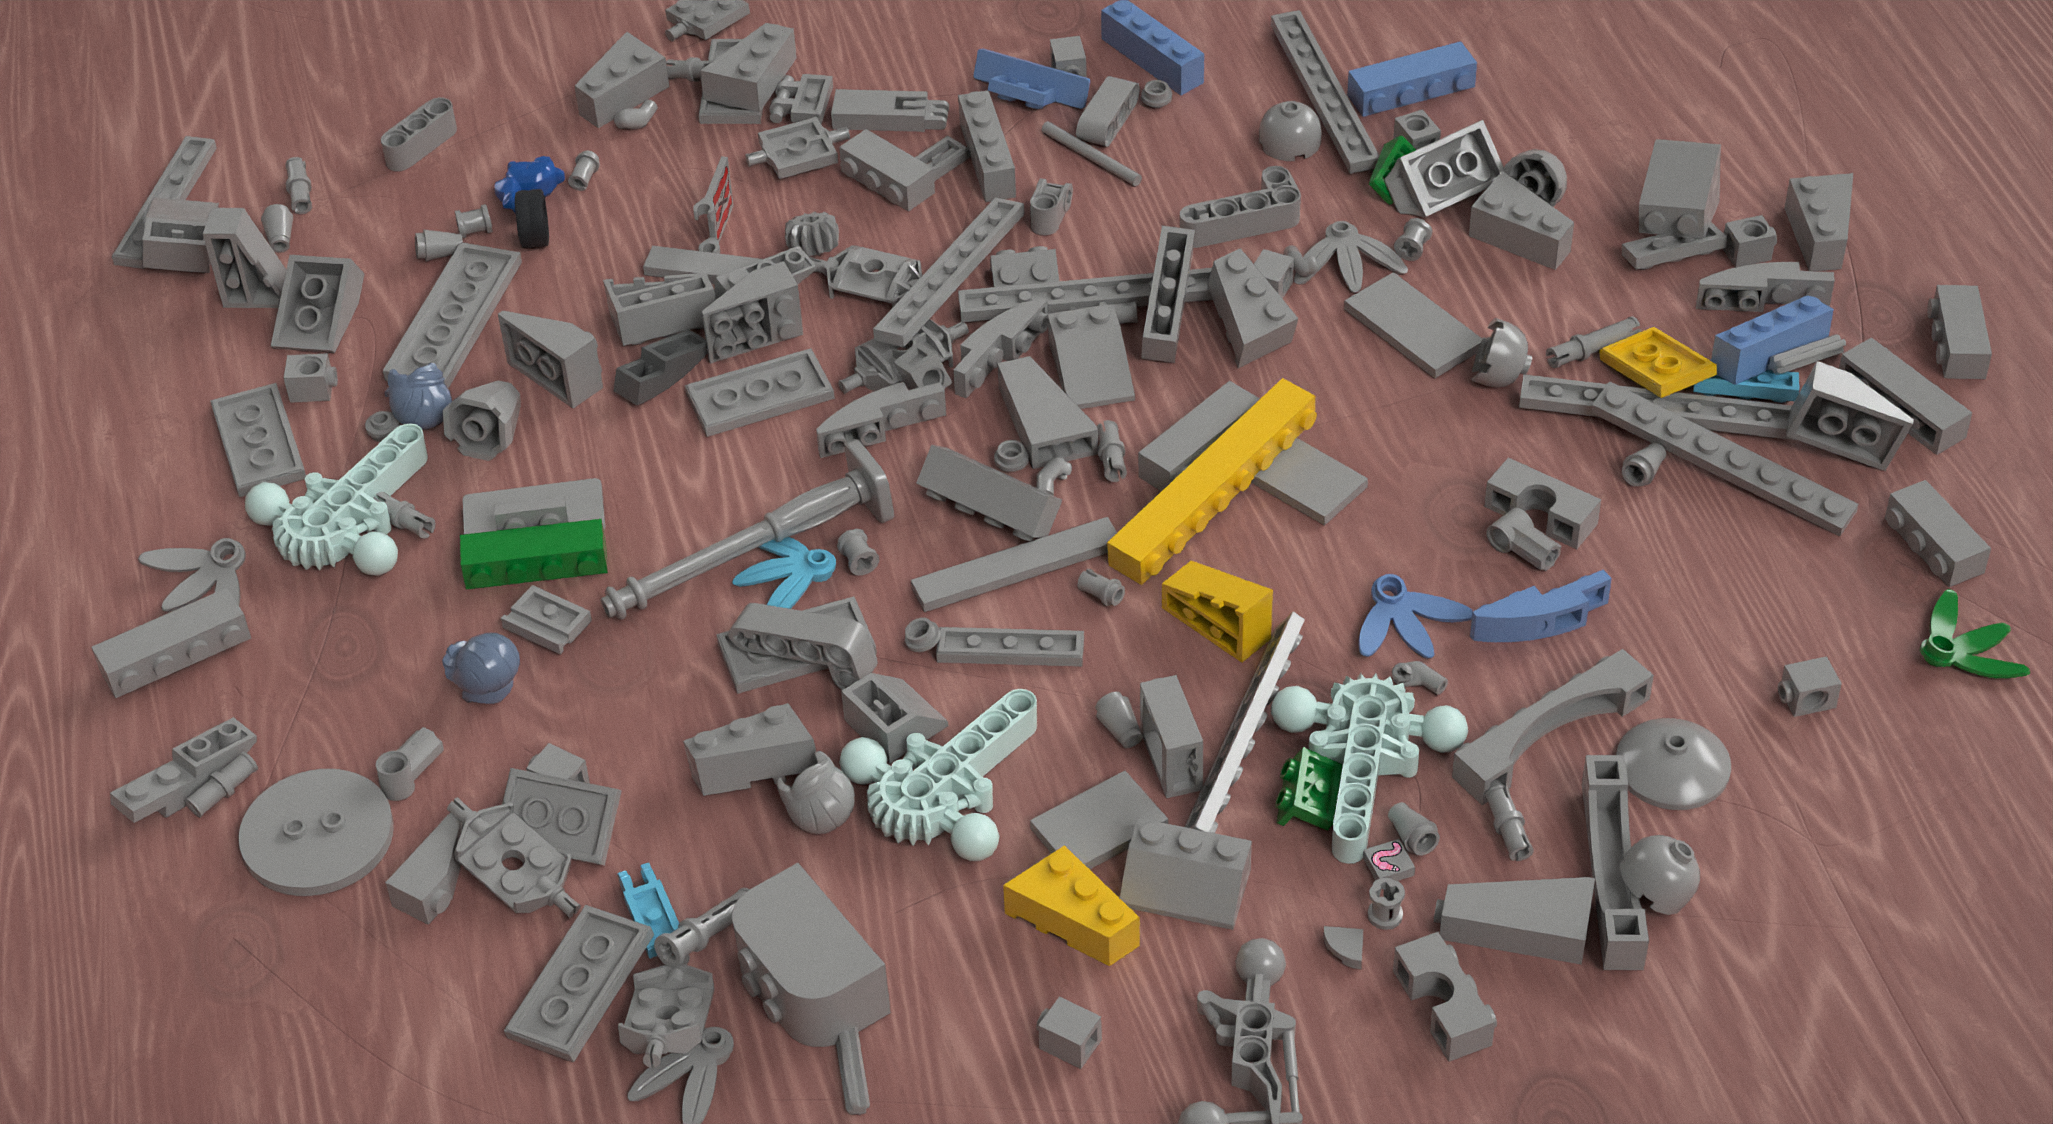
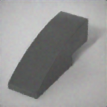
(659, 366)

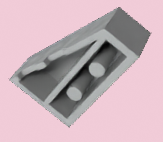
(621, 80)
(658, 308)

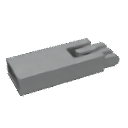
(888, 110)

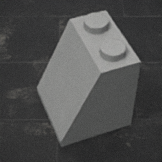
(1680, 189)

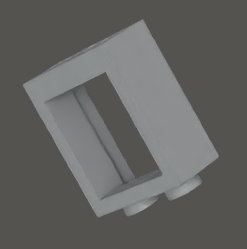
(1171, 736)

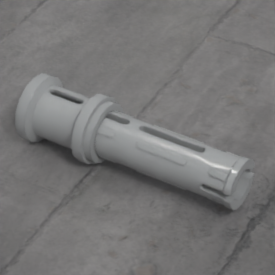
(694, 933)

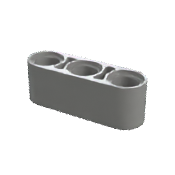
(1107, 111)
(418, 134)

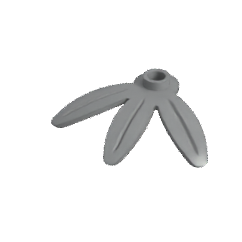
(1346, 241)
(211, 570)
(702, 1079)

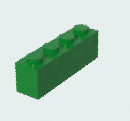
(533, 554)

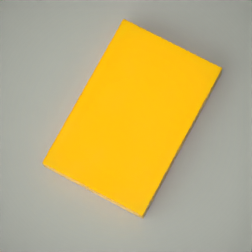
(1658, 362)

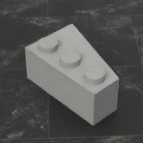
(751, 68)
(1820, 218)
(1521, 223)
(242, 260)
(1250, 308)
(750, 750)

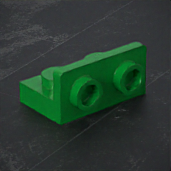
(1309, 789)

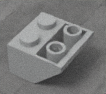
(889, 712)

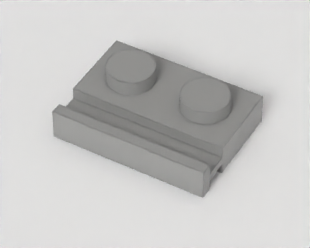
(546, 619)

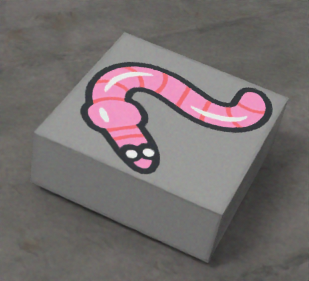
(1389, 861)

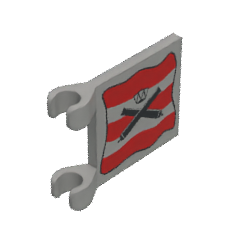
(717, 206)

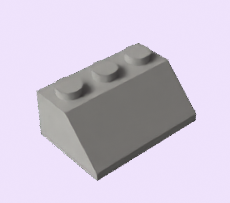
(1186, 873)

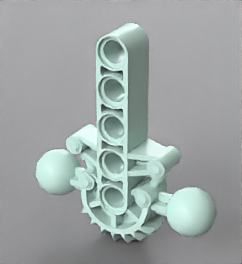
(333, 513)
(1370, 737)
(944, 779)

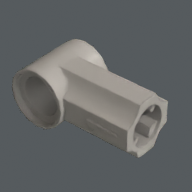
(1517, 533)
(401, 767)

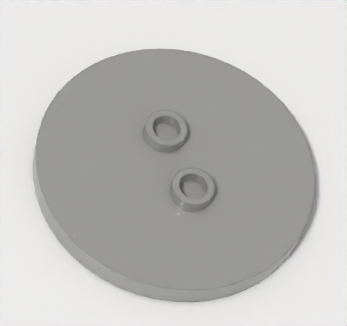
(316, 832)

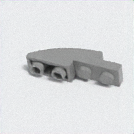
(1756, 284)
(999, 339)
(879, 412)
(189, 770)

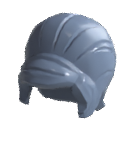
(418, 396)
(483, 667)

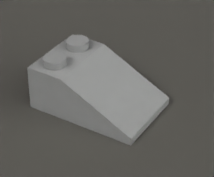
(316, 303)
(553, 355)
(1090, 356)
(1847, 418)

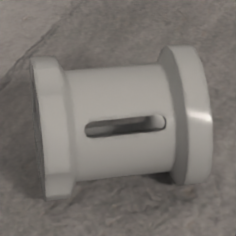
(473, 221)
(1411, 243)
(860, 556)
(1379, 908)

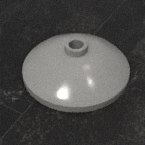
(1675, 763)

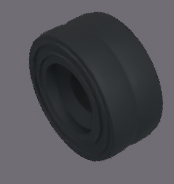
(531, 218)

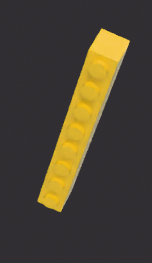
(1211, 482)

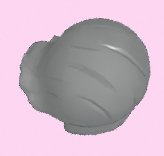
(819, 797)

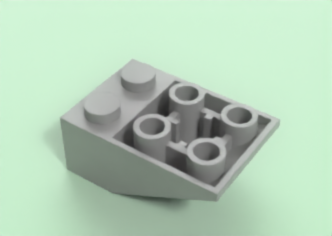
(175, 235)
(753, 313)

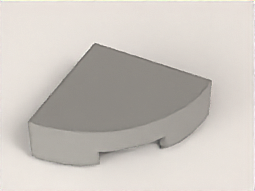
(1345, 944)

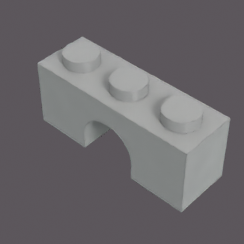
(1570, 511)
(1433, 969)

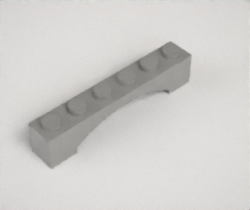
(1609, 687)
(1619, 911)

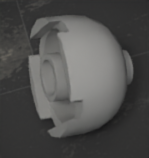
(1290, 131)
(1540, 174)
(1501, 355)
(1661, 871)

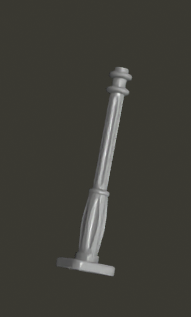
(861, 485)

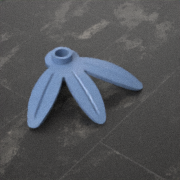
(1400, 610)

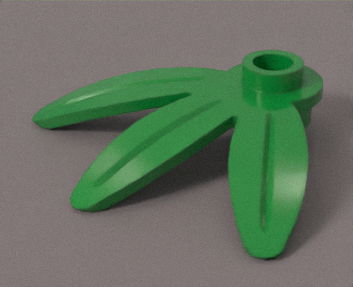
(1944, 651)

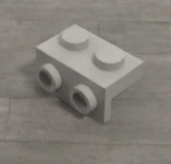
(1023, 268)

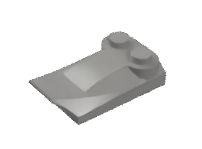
(1444, 171)

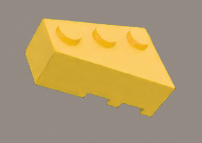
(1220, 608)

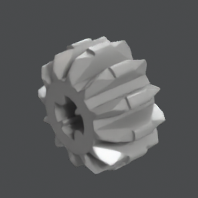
(812, 232)

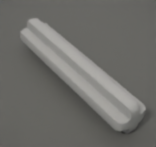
(1806, 354)
(852, 1072)

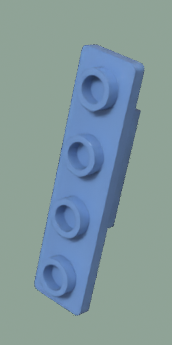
(1030, 81)

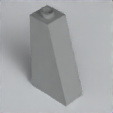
(1044, 414)
(1520, 916)

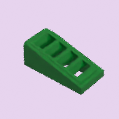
(1390, 153)

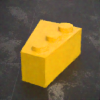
(1075, 905)

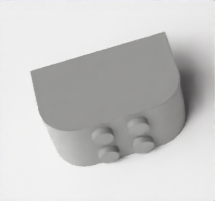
(807, 960)

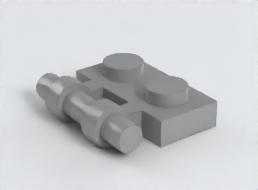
(810, 100)

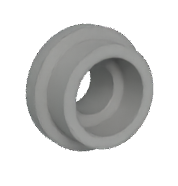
(1156, 93)
(381, 425)
(1011, 456)
(921, 635)

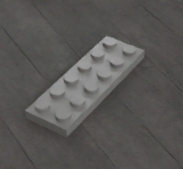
(455, 310)

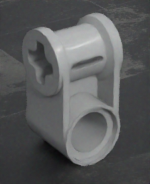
(1049, 206)

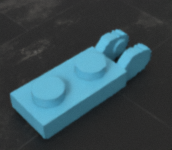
(649, 904)

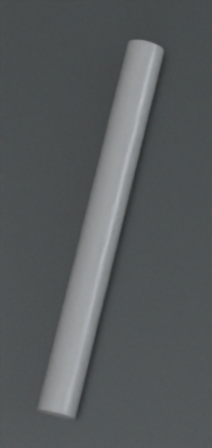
(1091, 153)

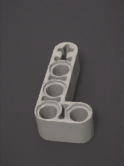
(1246, 214)
(808, 638)

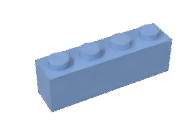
(1152, 46)
(1411, 78)
(1748, 347)

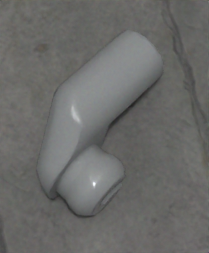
(636, 118)
(1301, 266)
(1054, 468)
(1419, 674)

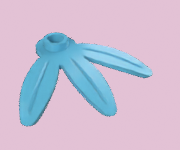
(799, 564)

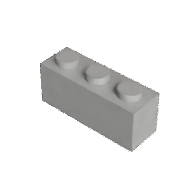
(887, 170)
(1960, 332)
(1937, 533)

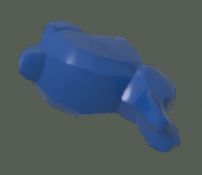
(528, 176)

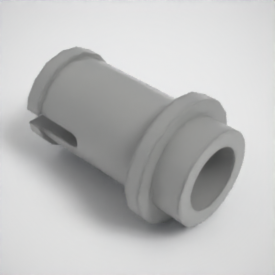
(586, 165)
(1109, 591)

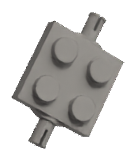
(704, 17)
(798, 147)

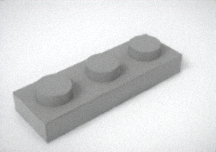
(1665, 248)

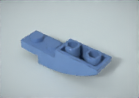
(1534, 616)

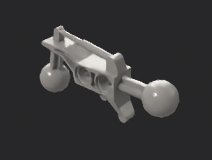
(1260, 966)

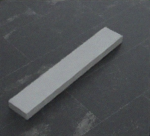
(173, 184)
(1013, 564)

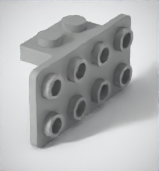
(533, 506)

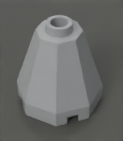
(483, 419)

